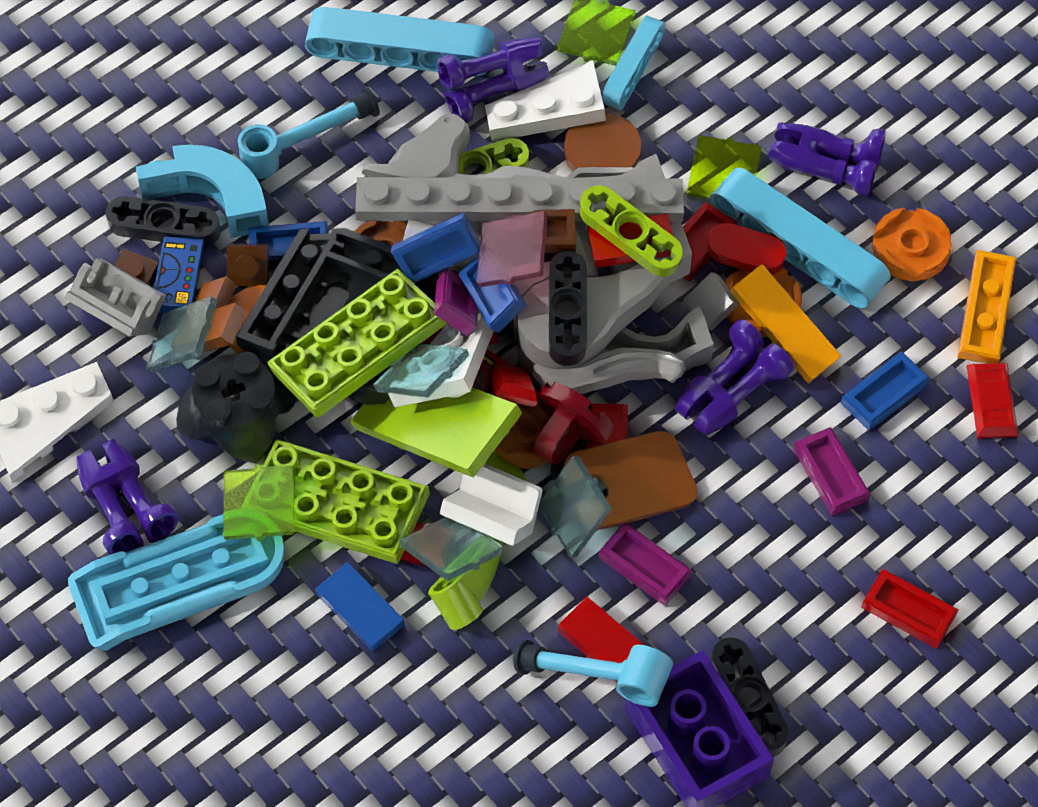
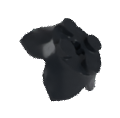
(240, 426)

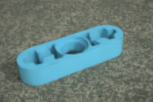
(633, 62)

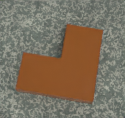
(226, 317)

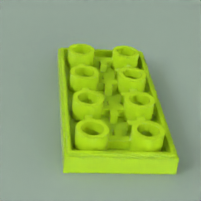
(356, 343)
(445, 429)
(350, 501)

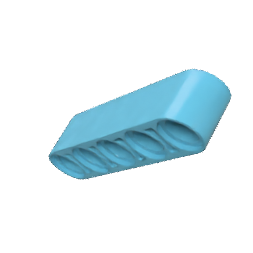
(393, 39)
(808, 240)

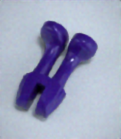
(514, 76)
(747, 345)
(122, 474)

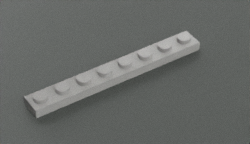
(500, 197)

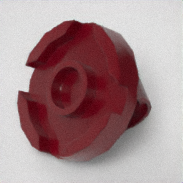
(568, 422)

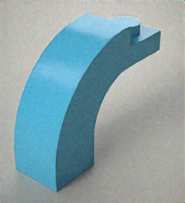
(212, 174)

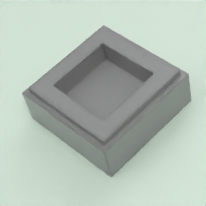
(713, 298)

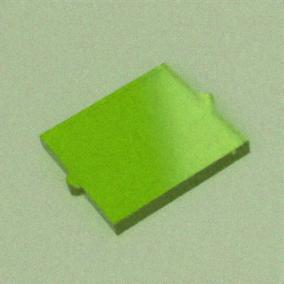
(596, 31)
(716, 160)
(258, 502)

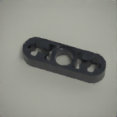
(152, 209)
(559, 322)
(746, 664)

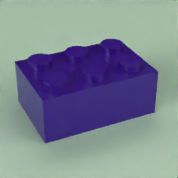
(702, 736)

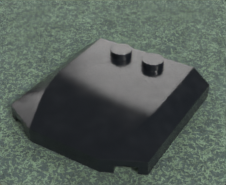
(313, 284)

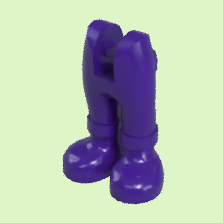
(828, 155)

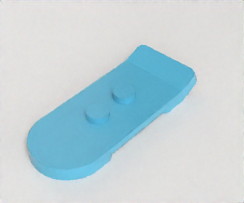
(170, 581)

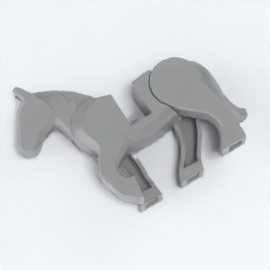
(612, 300)

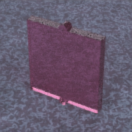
(512, 249)

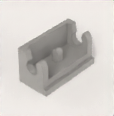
(116, 297)

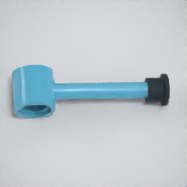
(264, 139)
(639, 677)

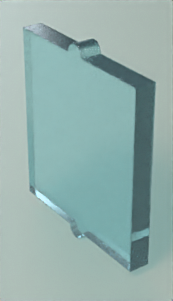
(181, 334)
(421, 370)
(574, 506)
(451, 547)

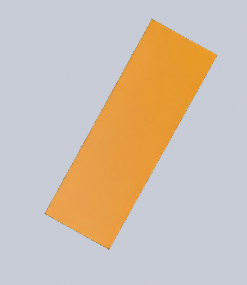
(986, 307)
(785, 323)

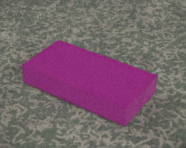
(454, 302)
(831, 471)
(644, 563)

